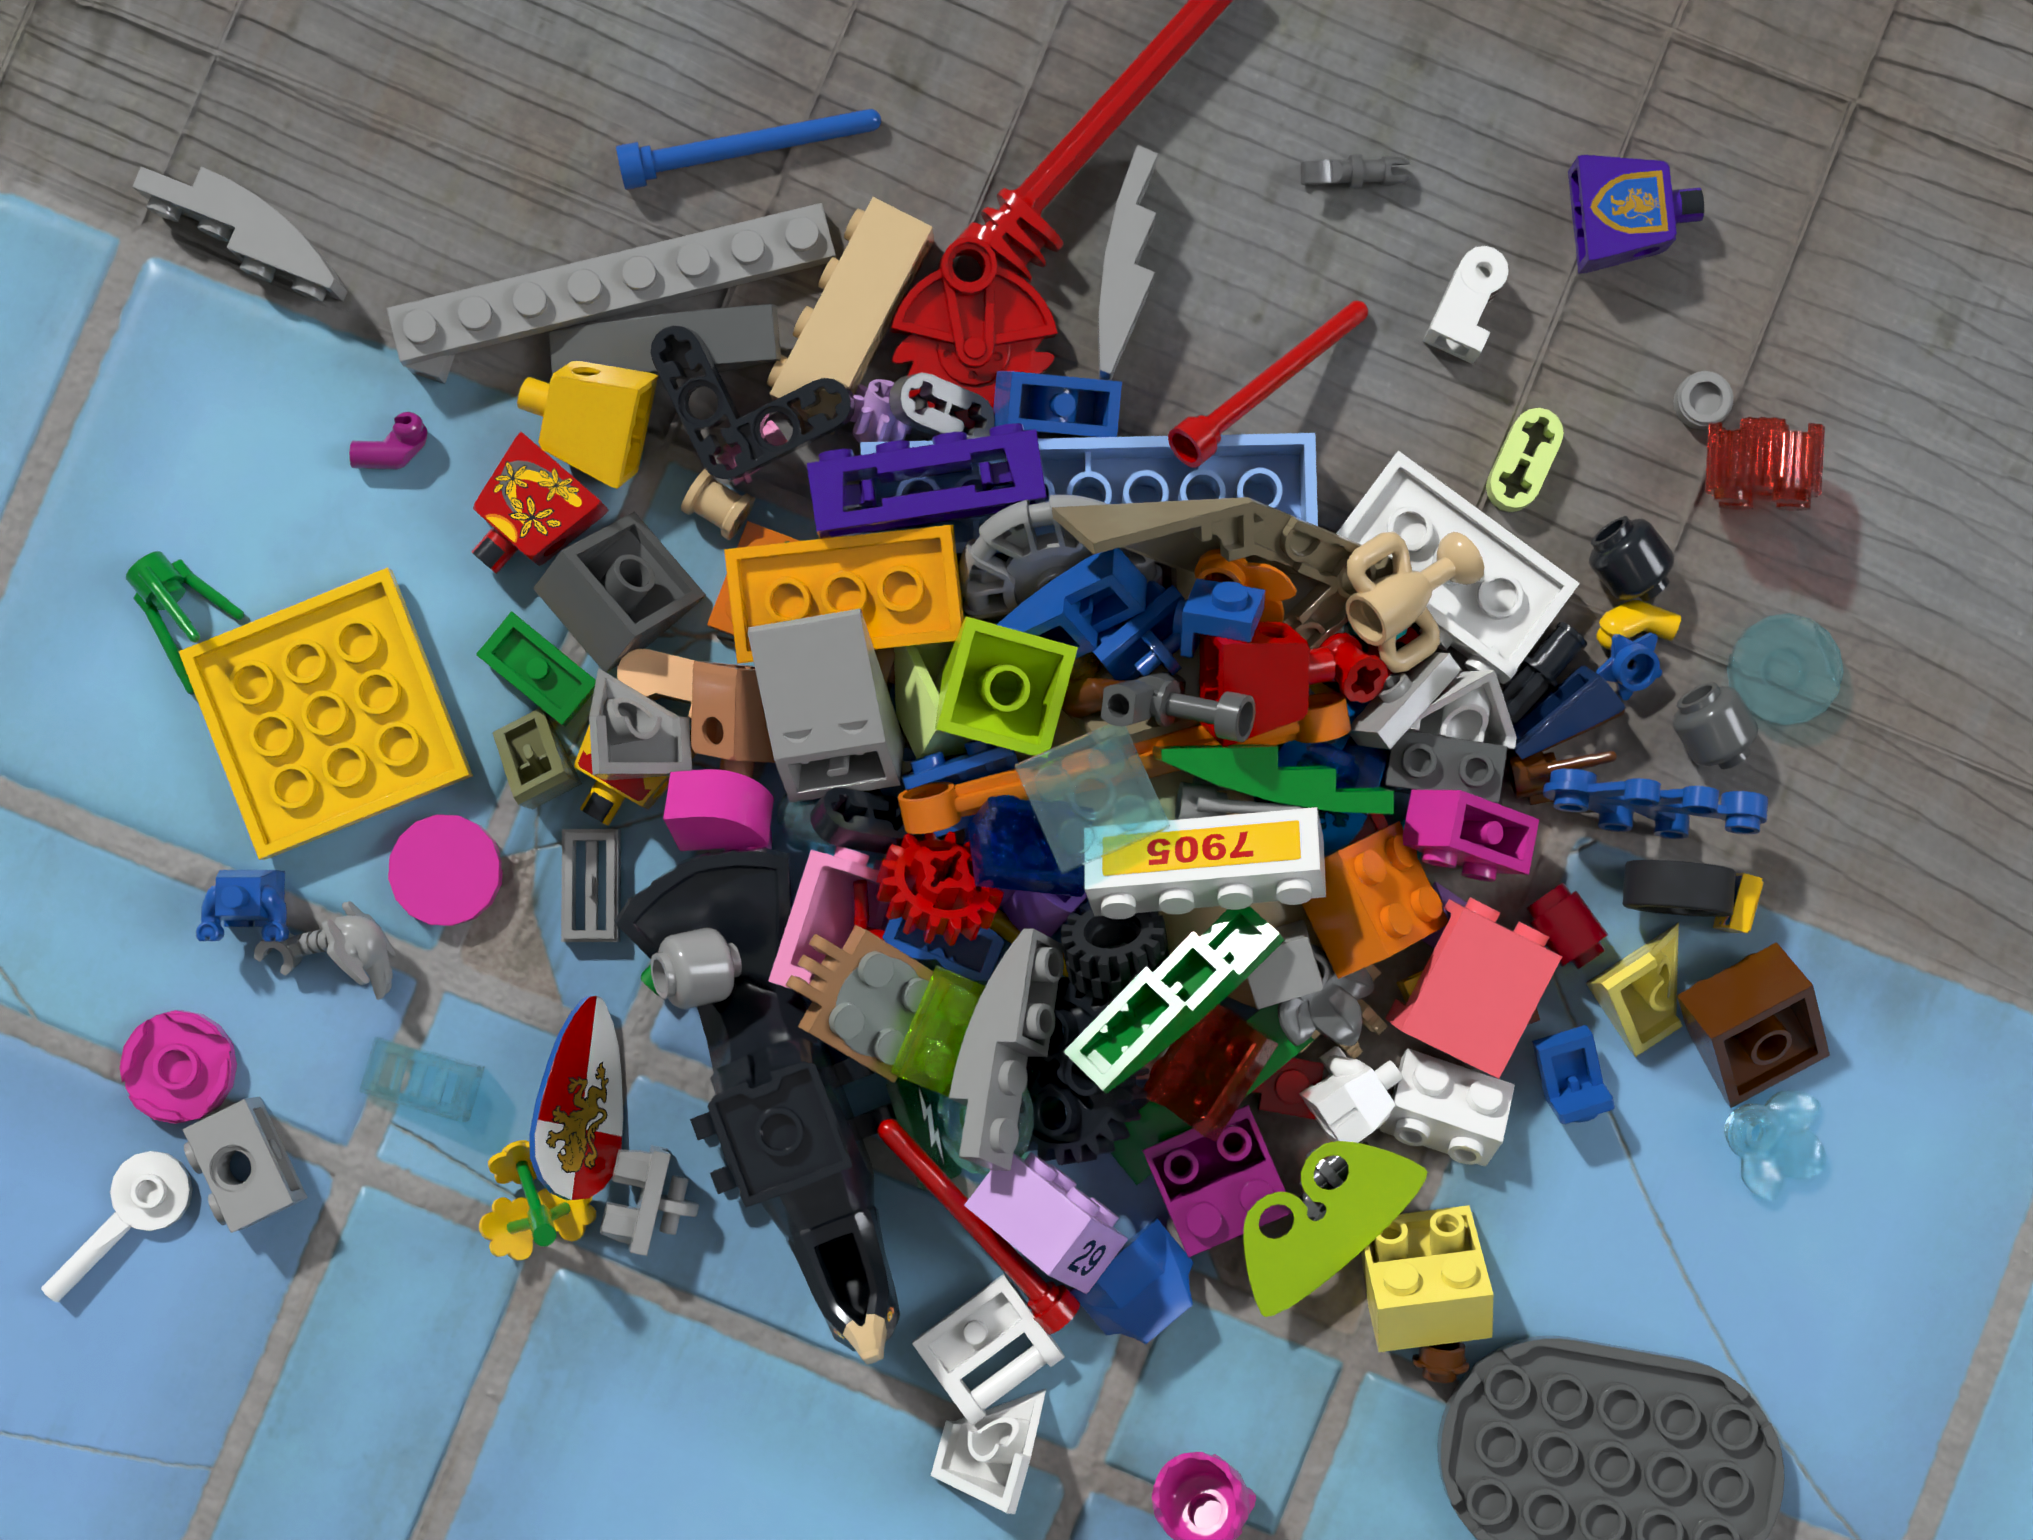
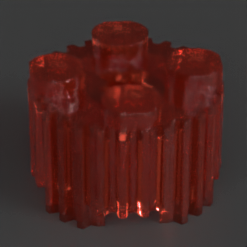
(1764, 464)

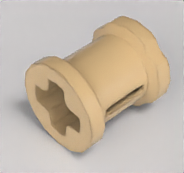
(717, 504)

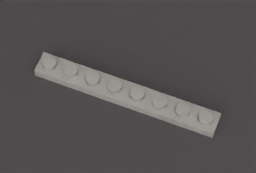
(611, 284)

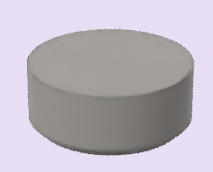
(1703, 400)

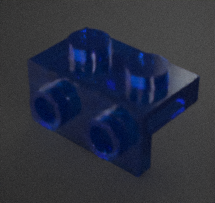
(1013, 851)

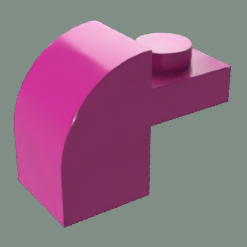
(718, 811)

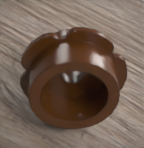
(1442, 1361)

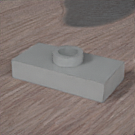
(1403, 701)

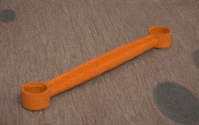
(942, 804)

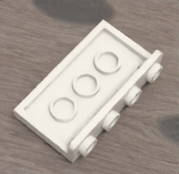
(1485, 621)

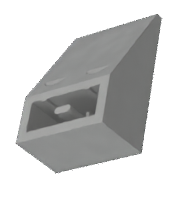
(826, 705)

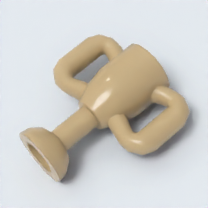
(1399, 599)

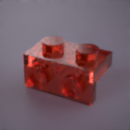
(1210, 1070)

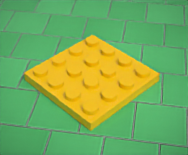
(325, 714)

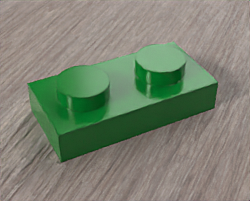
(537, 669)

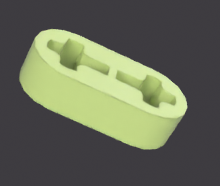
(1536, 465)

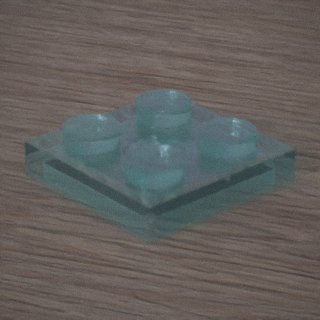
(1091, 796)

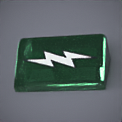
(918, 1116)

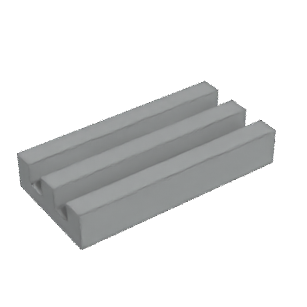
(613, 885)

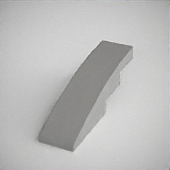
(1123, 280)

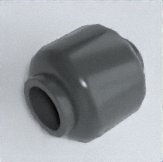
(1715, 725)

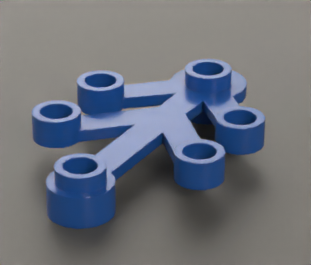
(1670, 809)

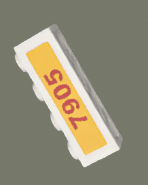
(1213, 864)

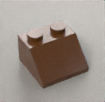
(1755, 1023)

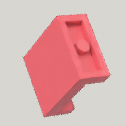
(1478, 988)

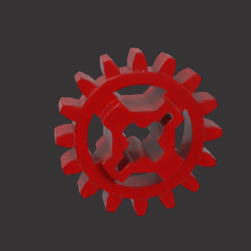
(935, 888)

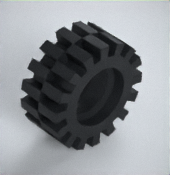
(1114, 968)

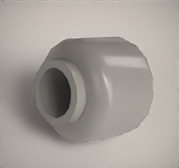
(695, 968)

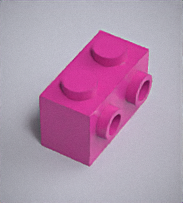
(1470, 833)

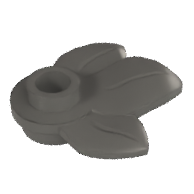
(1329, 1011)

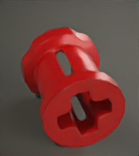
(1357, 673)

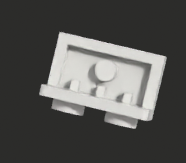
(1449, 1109)

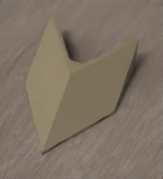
(1241, 528)

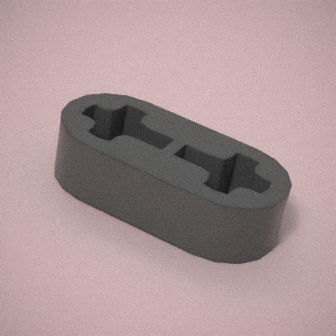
(946, 398)

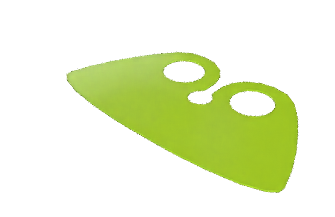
(1356, 1213)

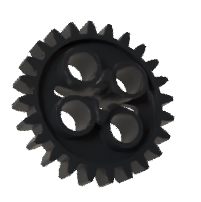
(1057, 1082)

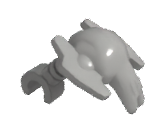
(351, 941)

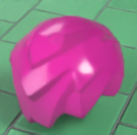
(1201, 1498)

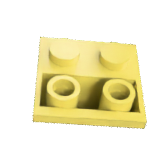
(1428, 1281)

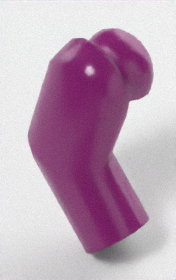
(395, 450)

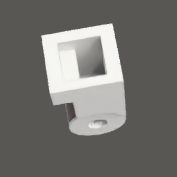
(1470, 289)

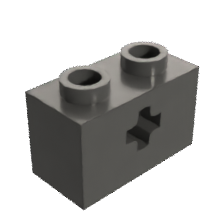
(1445, 763)

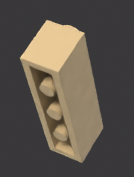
(856, 304)

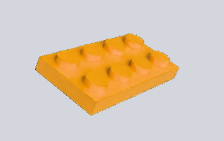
(897, 578)

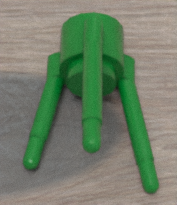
(160, 588)

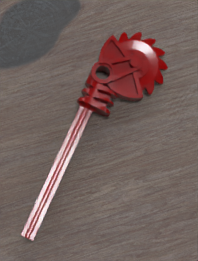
(998, 321)

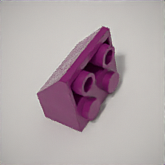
(1215, 1183)

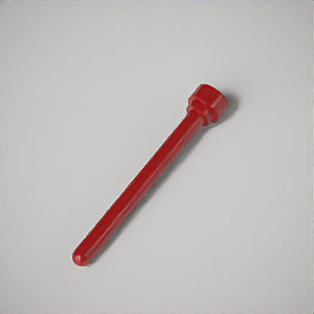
(1197, 437)
(1050, 1304)

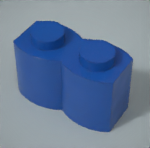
(966, 958)

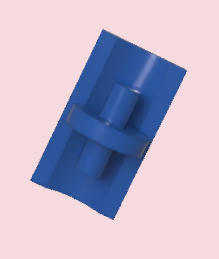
(1143, 640)

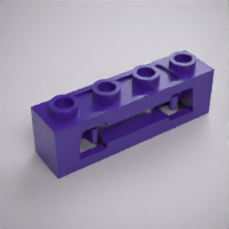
(899, 462)

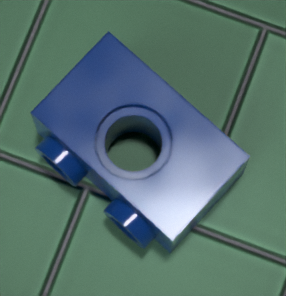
(1057, 403)

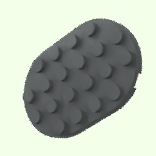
(1606, 1447)

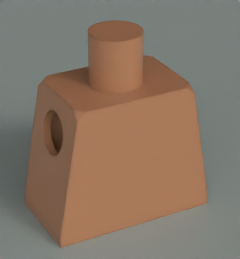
(729, 716)

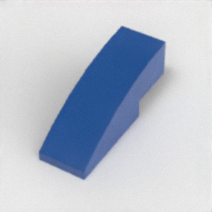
(1083, 601)

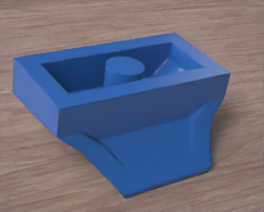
(1141, 1286)

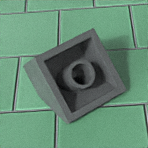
(618, 590)

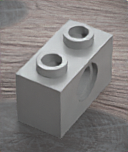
(272, 1178)

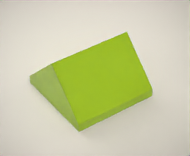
(1004, 687)

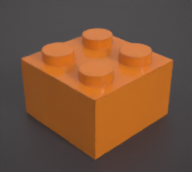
(1373, 902)

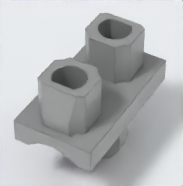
(636, 1224)

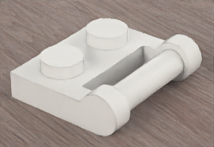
(977, 1333)

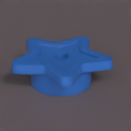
(1645, 667)

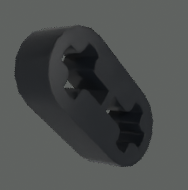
(858, 820)

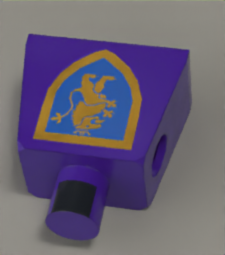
(1626, 209)

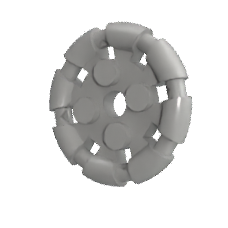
(1030, 560)

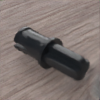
(1542, 670)

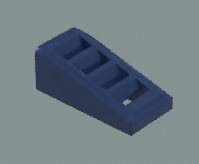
(1565, 711)

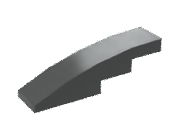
(732, 335)

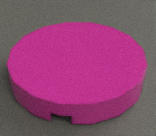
(445, 870)
(178, 1066)

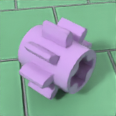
(874, 416)

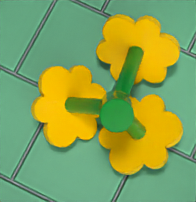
(536, 1217)

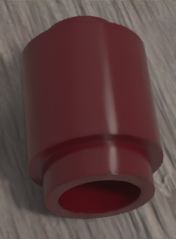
(1570, 926)

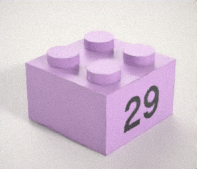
(1049, 1220)

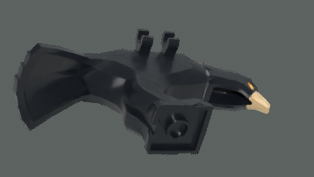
(779, 1092)

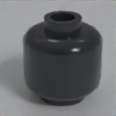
(1631, 559)

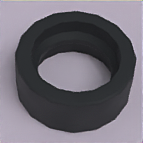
(1679, 888)

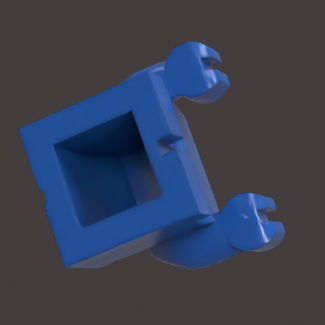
(245, 898)

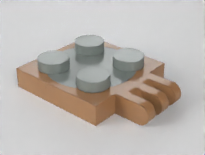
(861, 998)

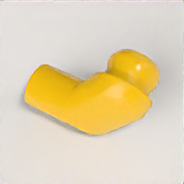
(1634, 618)

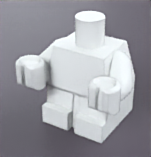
(1351, 1098)

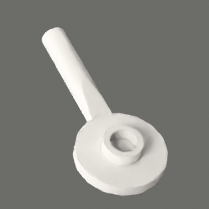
(147, 1194)

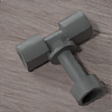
(1164, 698)

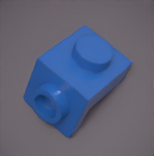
(1218, 611)
(1572, 1075)

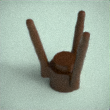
(1533, 772)

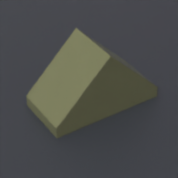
(535, 760)

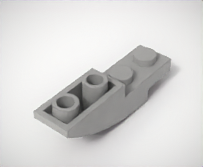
(252, 227)
(1005, 1029)

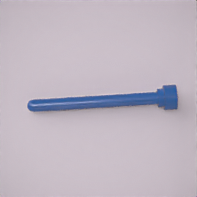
(642, 164)

